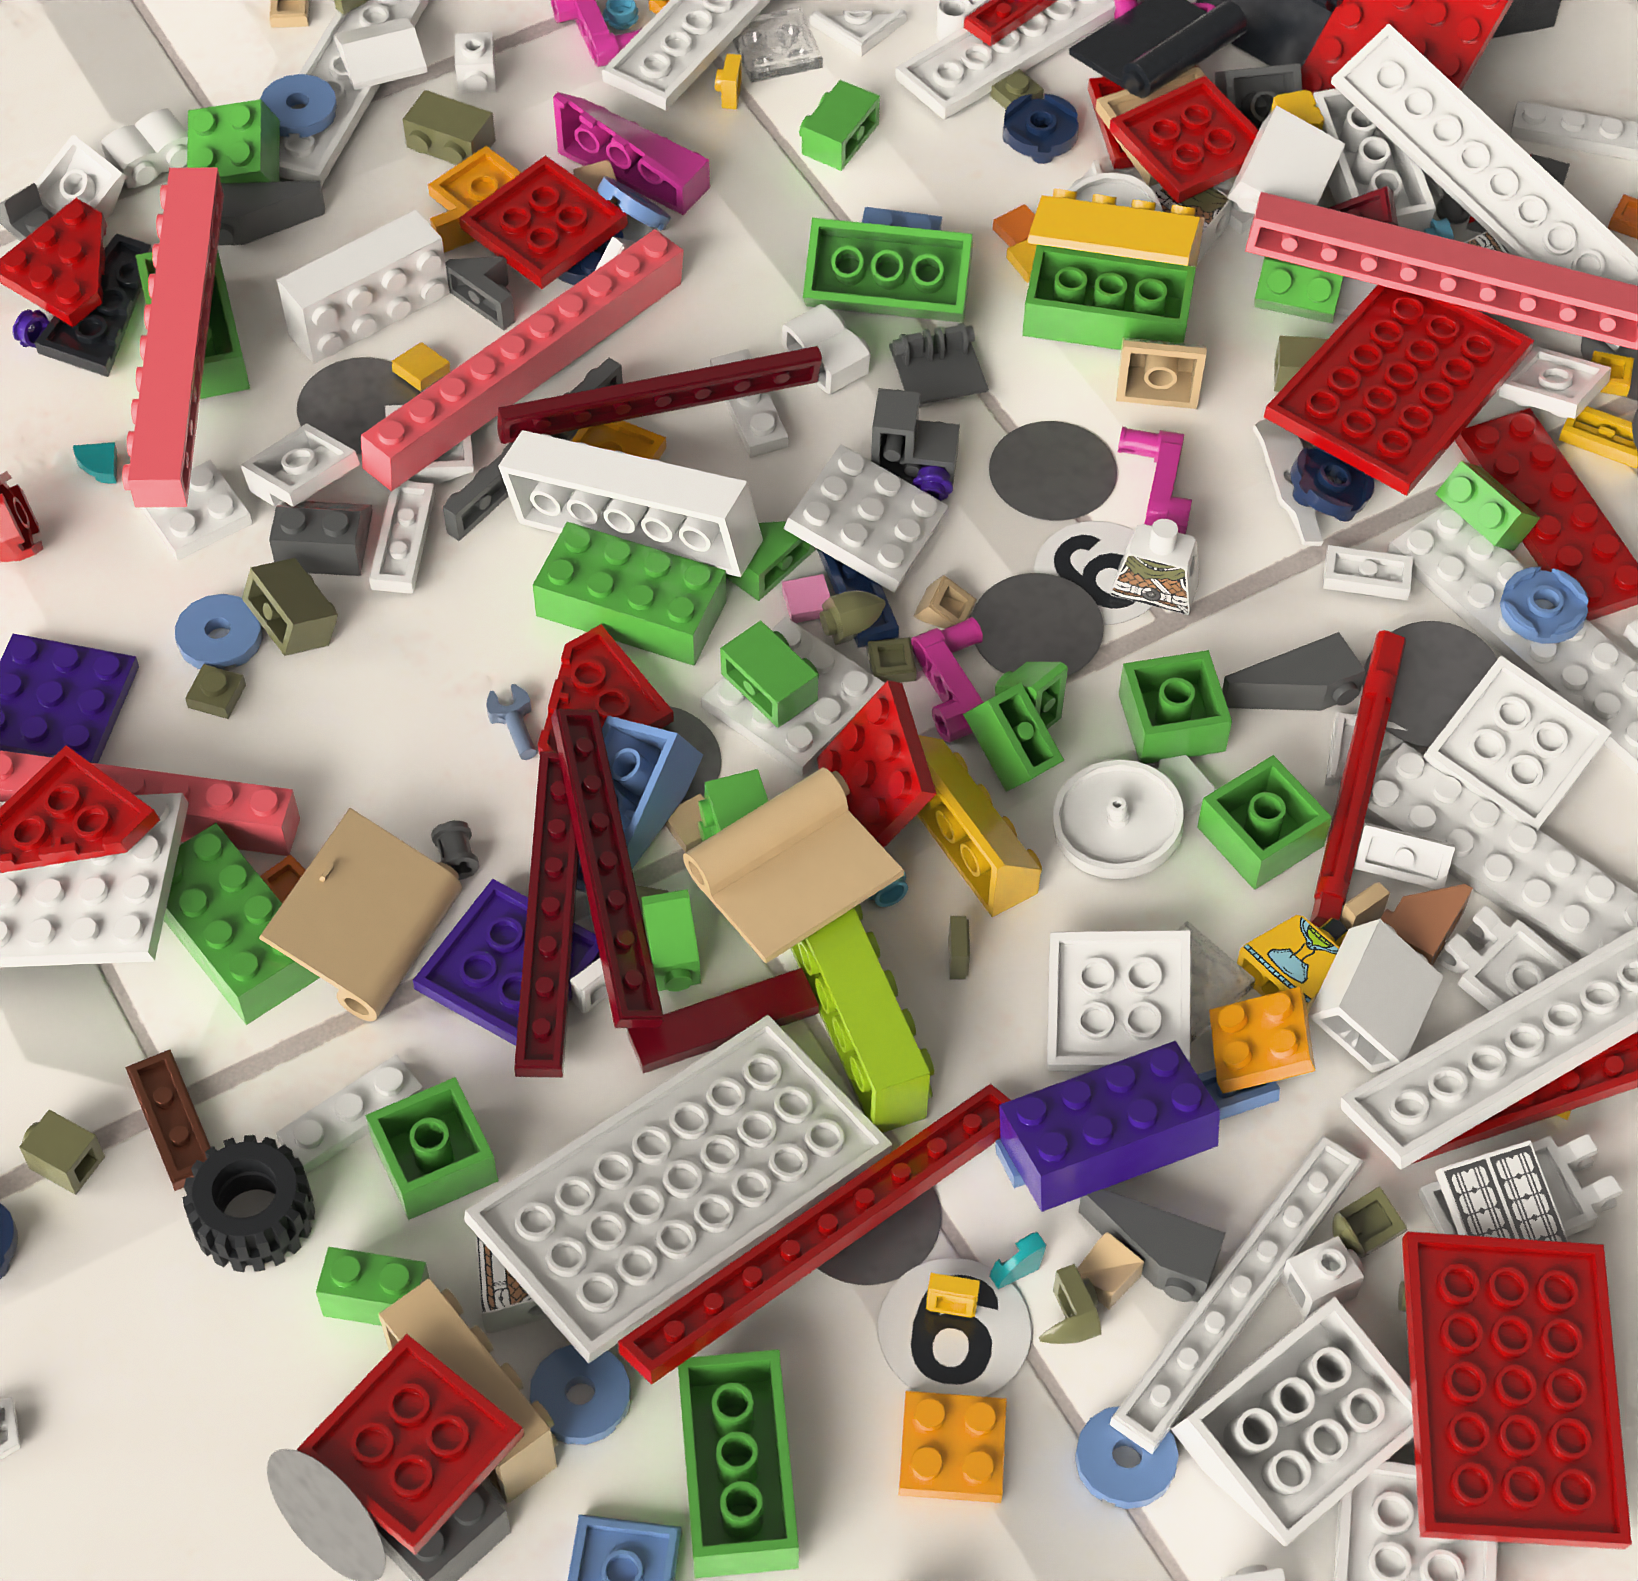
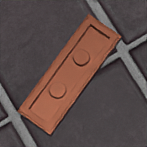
(169, 1115)

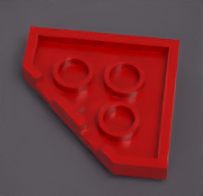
(60, 263)
(602, 678)
(70, 816)

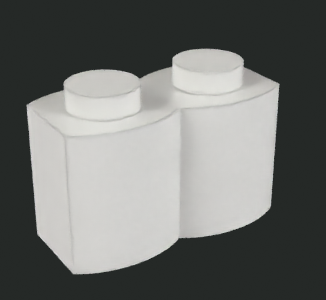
(147, 147)
(842, 352)

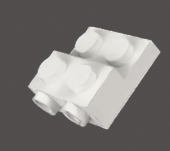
(298, 466)

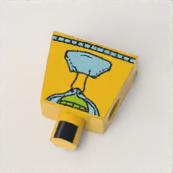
(1293, 956)

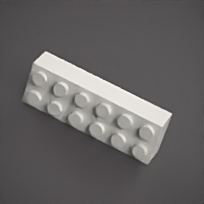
(633, 499)

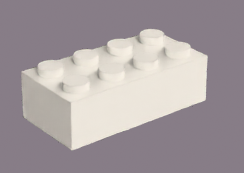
(1372, 162)
(364, 286)

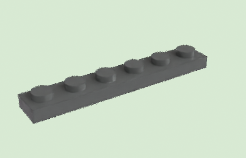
(487, 489)

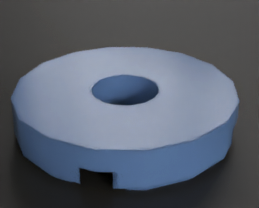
(305, 90)
(634, 203)
(214, 613)
(1538, 623)
(590, 1420)
(1121, 1485)

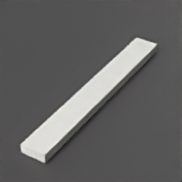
(1235, 1295)

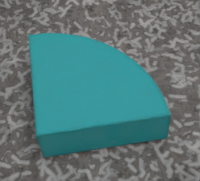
(98, 460)
(1022, 1263)

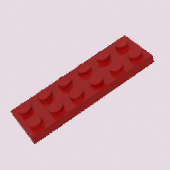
(1571, 527)

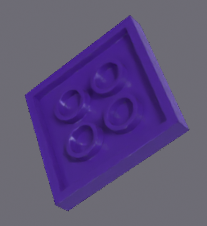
(60, 696)
(482, 961)

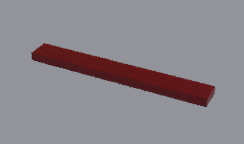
(660, 394)
(607, 870)
(548, 929)

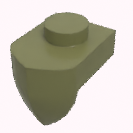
(849, 614)
(1368, 1223)
(1078, 1305)

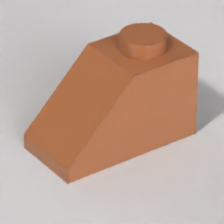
(1429, 918)

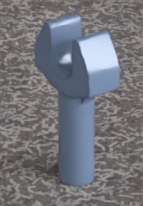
(513, 718)

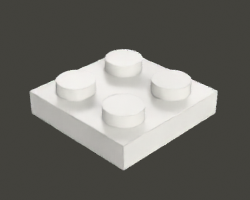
(1555, 382)
(209, 516)

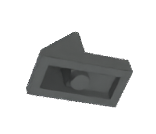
(23, 212)
(482, 286)

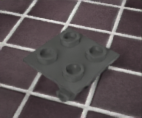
(939, 364)

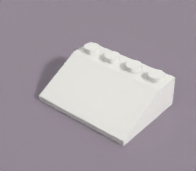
(1301, 1423)

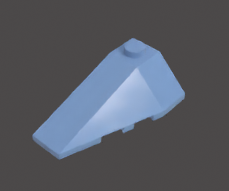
(649, 777)

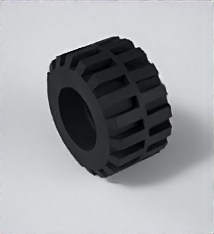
(242, 1169)

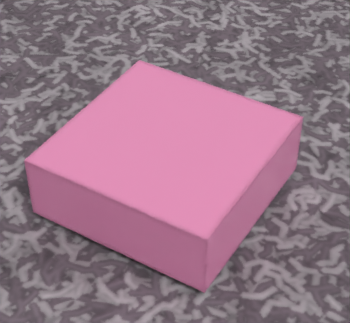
(805, 597)

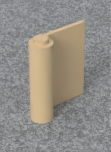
(792, 865)
(363, 913)

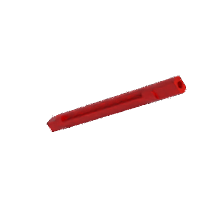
(1358, 777)

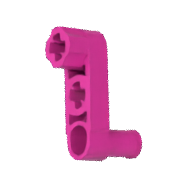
(600, 43)
(1166, 451)
(935, 656)

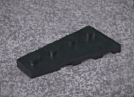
(98, 336)

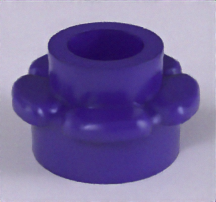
(27, 318)
(934, 482)

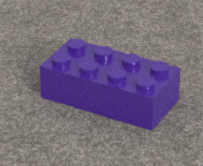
(1109, 1125)

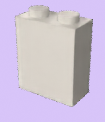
(1286, 161)
(1376, 995)

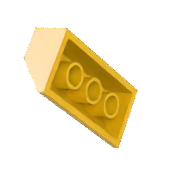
(1116, 229)
(975, 835)

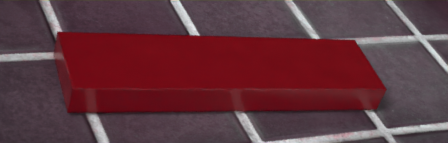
(719, 1019)

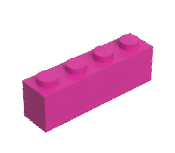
(638, 156)

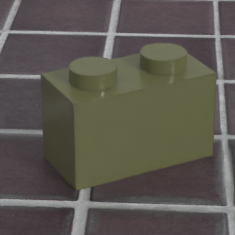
(447, 128)
(290, 606)

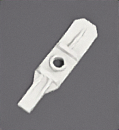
(1281, 451)

